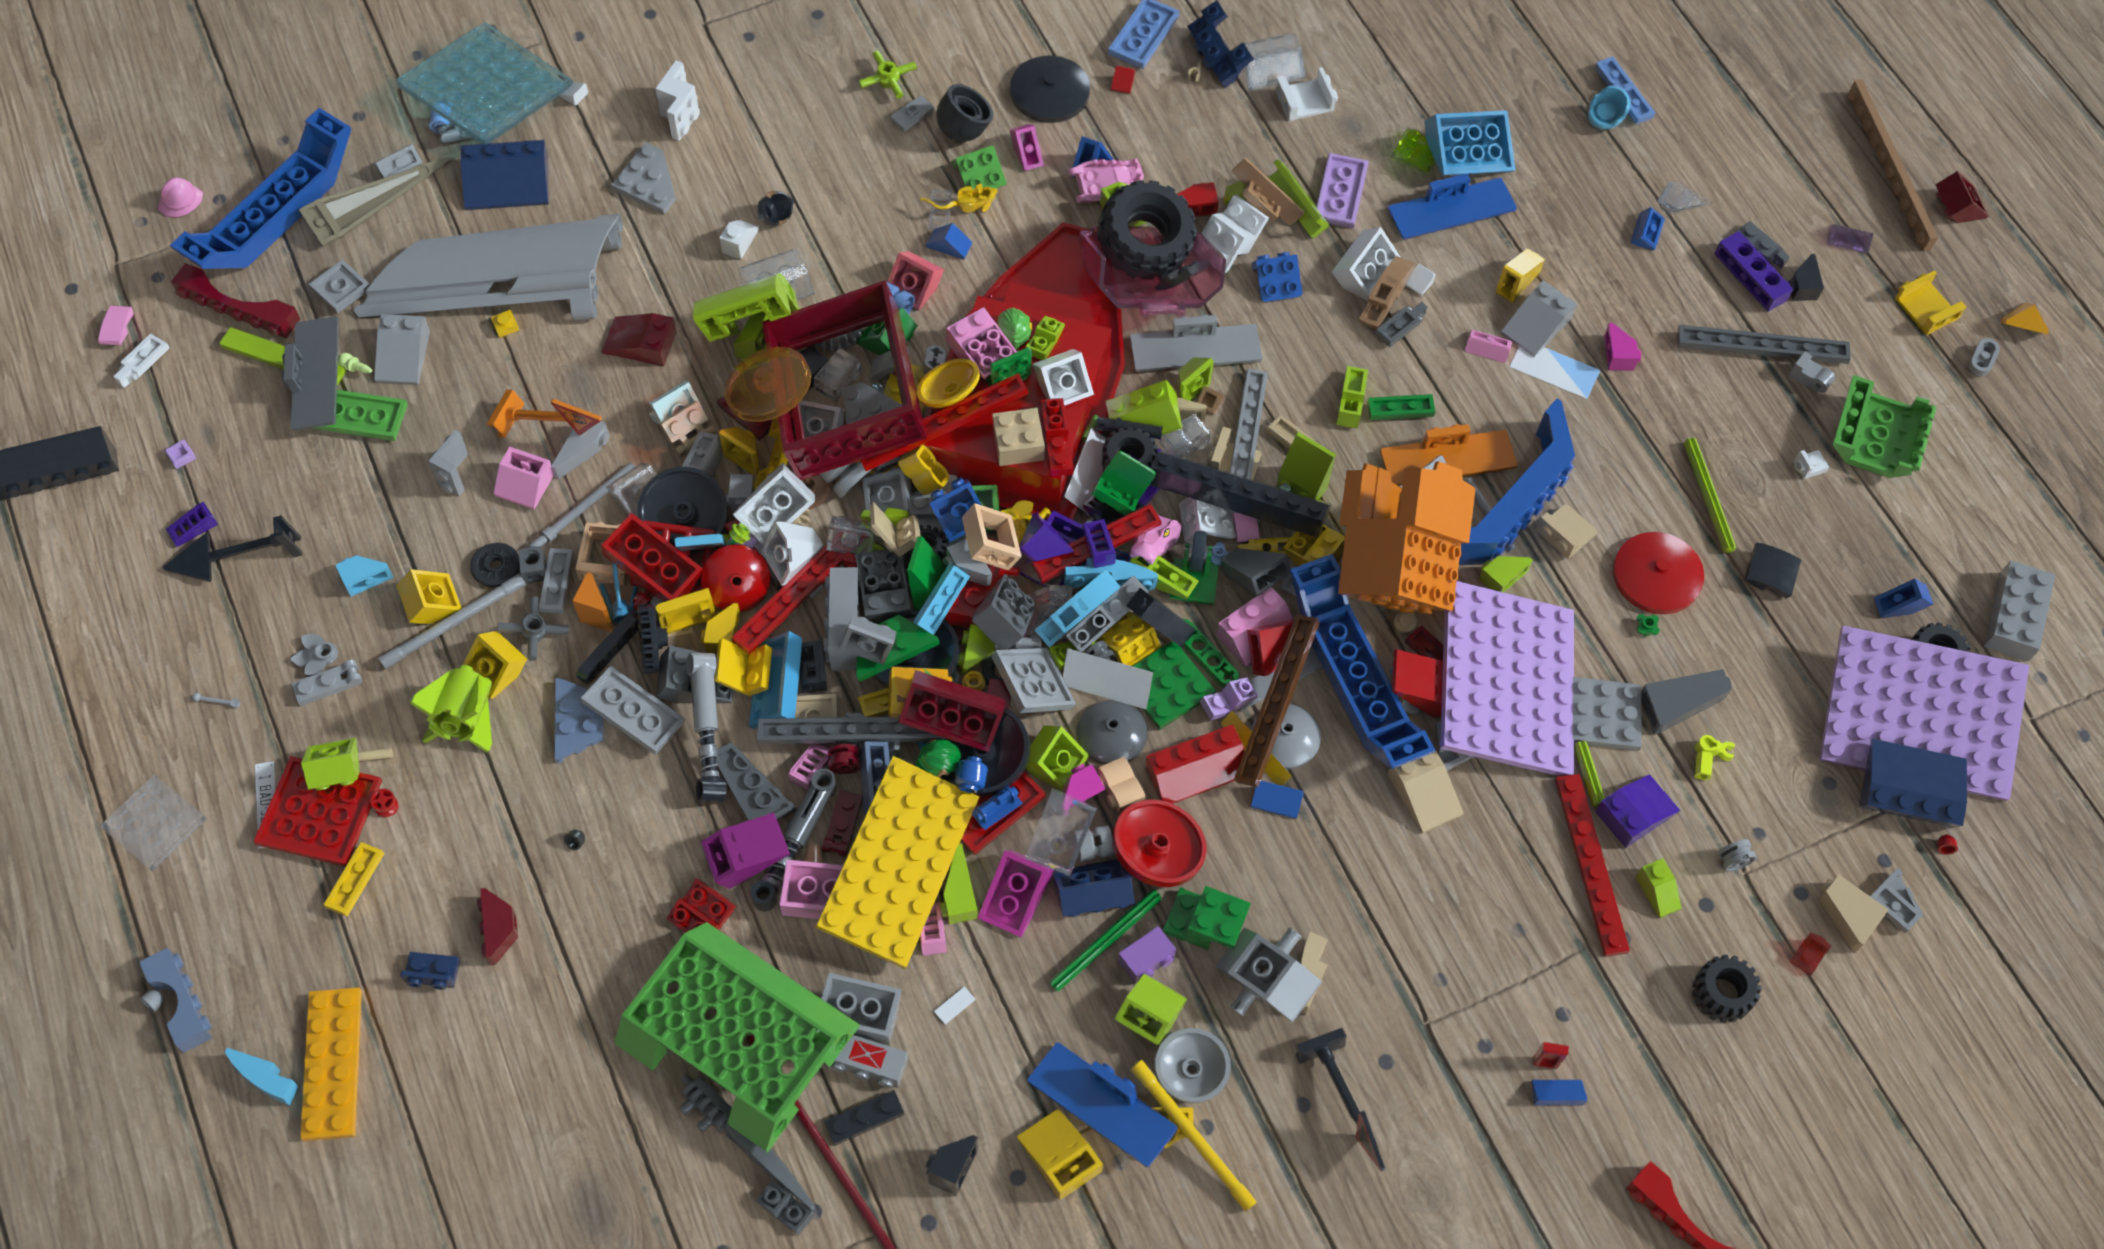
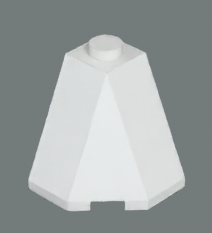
(790, 549)

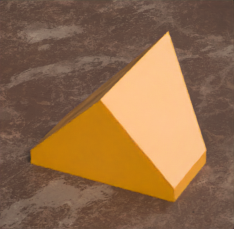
(2026, 317)

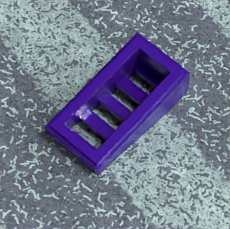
(195, 530)
(1102, 556)

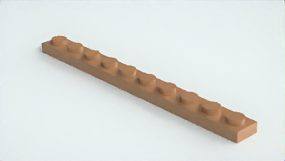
(1893, 166)

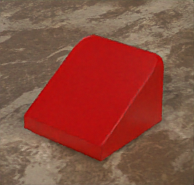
(1123, 79)

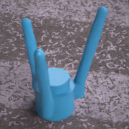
(620, 607)

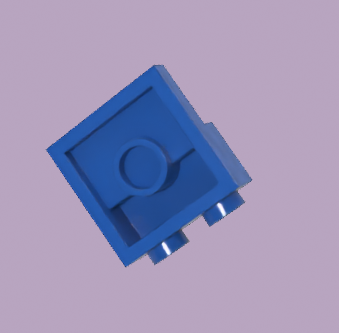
(952, 505)

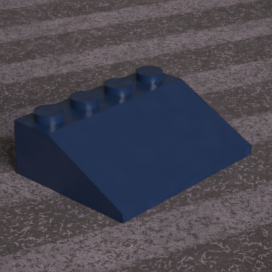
(505, 175)
(1915, 784)

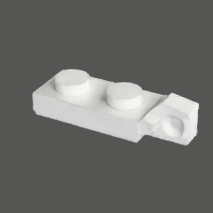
(140, 359)

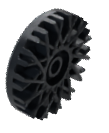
(651, 638)

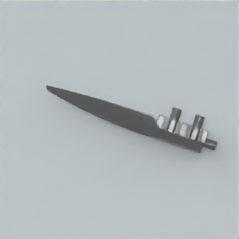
(717, 1112)

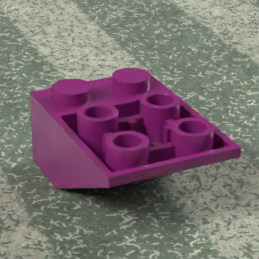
(744, 850)

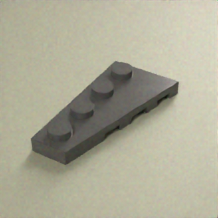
(750, 787)

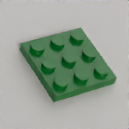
(1175, 685)

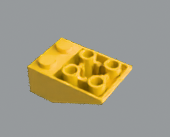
(1060, 1153)

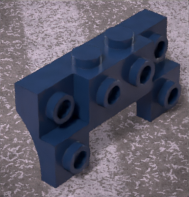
(1210, 43)

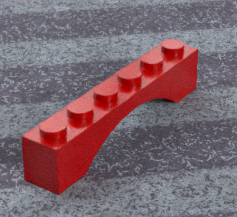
(1656, 1192)

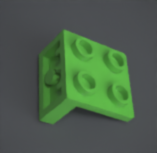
(980, 168)

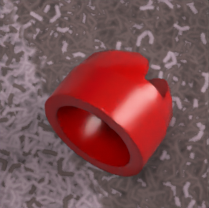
(1947, 845)

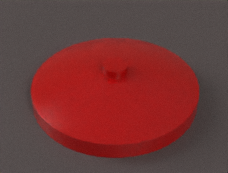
(1658, 573)
(1159, 843)

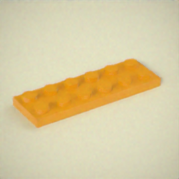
(331, 1064)

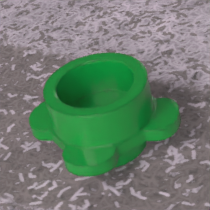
(1647, 630)

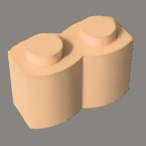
(1120, 784)

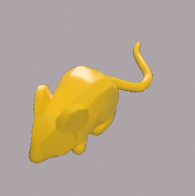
(970, 199)

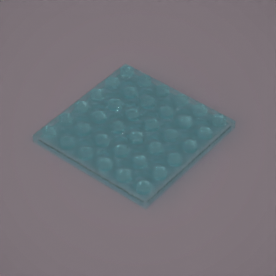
(484, 83)

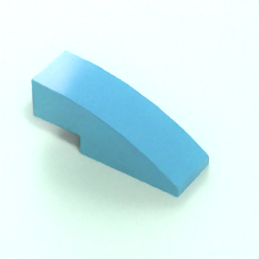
(264, 1076)

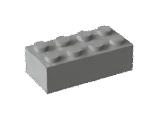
(840, 605)
(2019, 610)

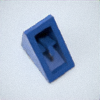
(950, 241)

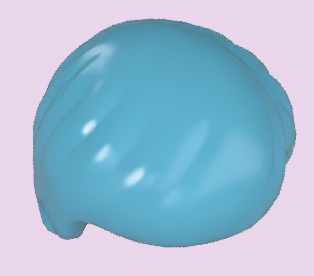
(1608, 108)

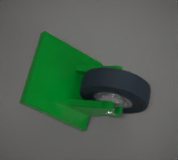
(1205, 573)

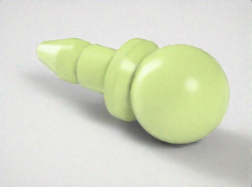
(352, 363)

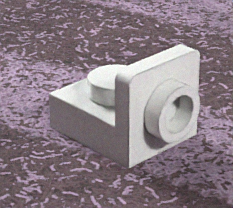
(1810, 464)

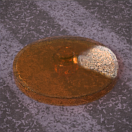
(767, 384)

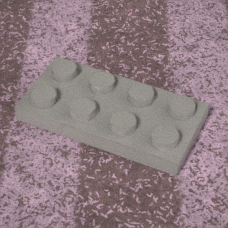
(632, 710)

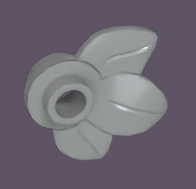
(312, 655)

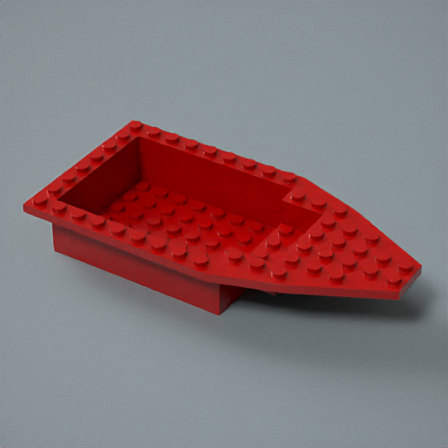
(1053, 285)

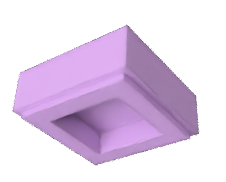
(180, 454)

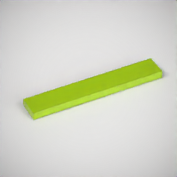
(260, 349)

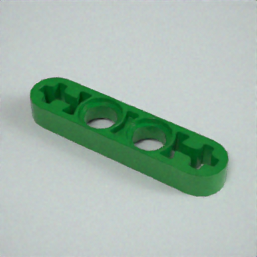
(1210, 651)

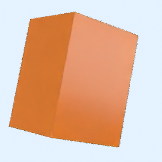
(591, 606)

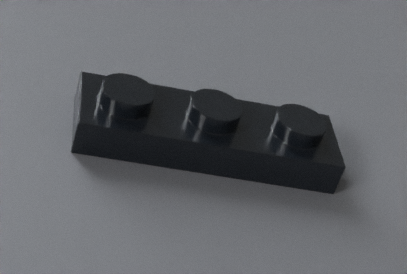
(864, 1118)

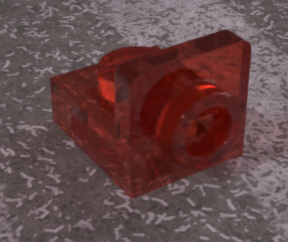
(1810, 953)

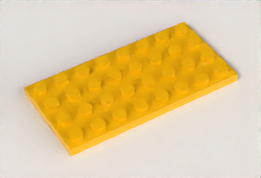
(897, 863)

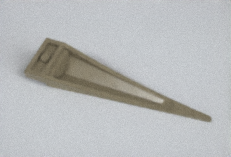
(343, 212)

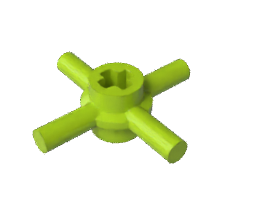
(887, 74)

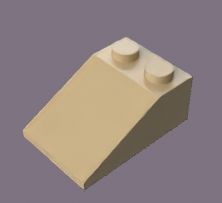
(1426, 791)

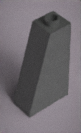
(1683, 697)

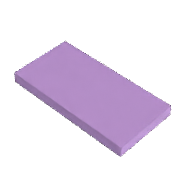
(1341, 189)

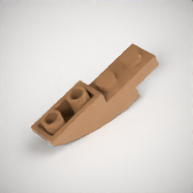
(1386, 291)

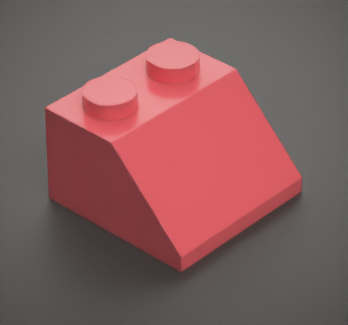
(915, 276)

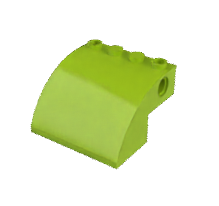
(719, 313)

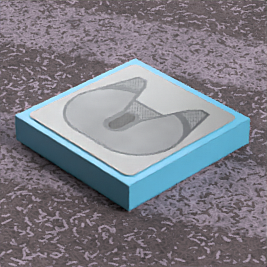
(700, 542)

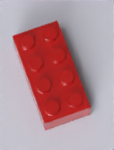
(651, 560)

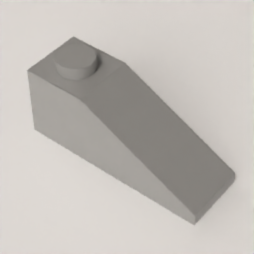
(579, 449)

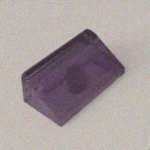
(1849, 238)

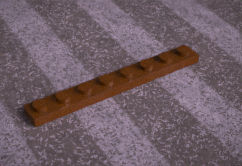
(1277, 701)

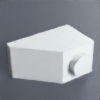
(737, 238)

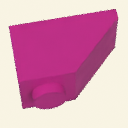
(1026, 146)
(1620, 349)
(1083, 783)

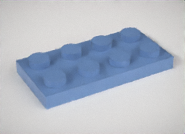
(1143, 32)

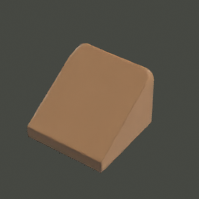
(1211, 399)

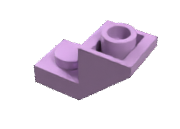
(1232, 698)

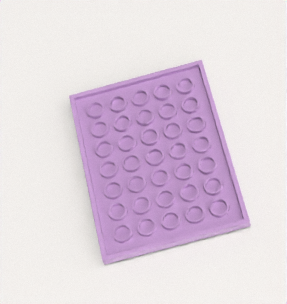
(1508, 680)
(1925, 701)

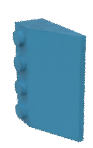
(1471, 142)

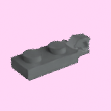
(1764, 244)
(1401, 324)

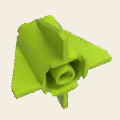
(457, 707)

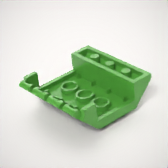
(1882, 432)

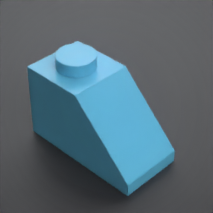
(362, 573)

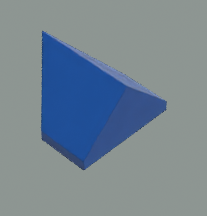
(1090, 150)

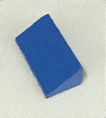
(1647, 229)
(1277, 799)
(1558, 1092)

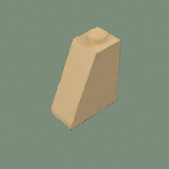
(1851, 911)

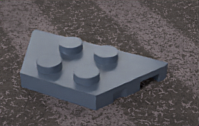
(574, 722)

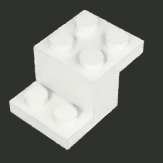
(677, 100)
(1235, 229)

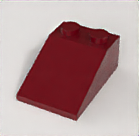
(641, 338)

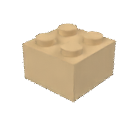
(1018, 436)

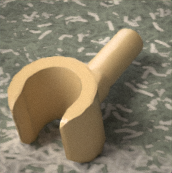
(1195, 70)

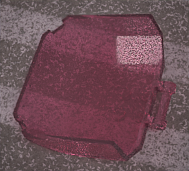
(1141, 294)

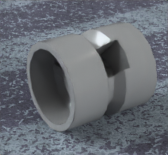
(1105, 849)

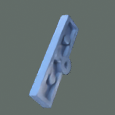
(1615, 76)

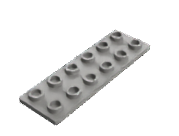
(1195, 338)

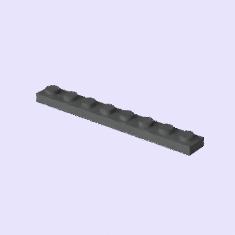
(1763, 344)
(839, 731)

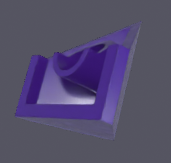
(1042, 540)

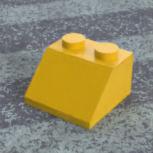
(428, 596)
(496, 660)

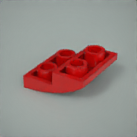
(700, 906)

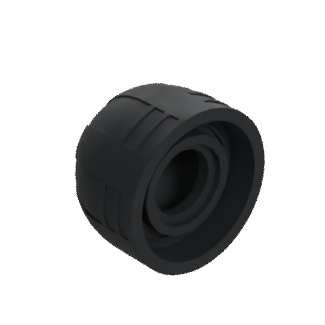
(963, 113)

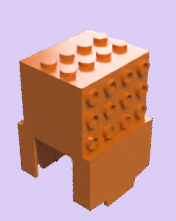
(1407, 539)

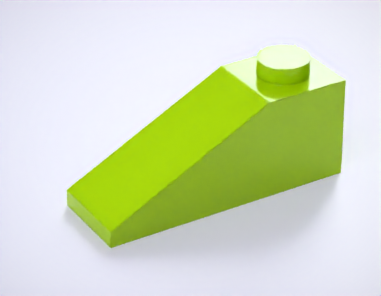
(1170, 578)
(959, 898)

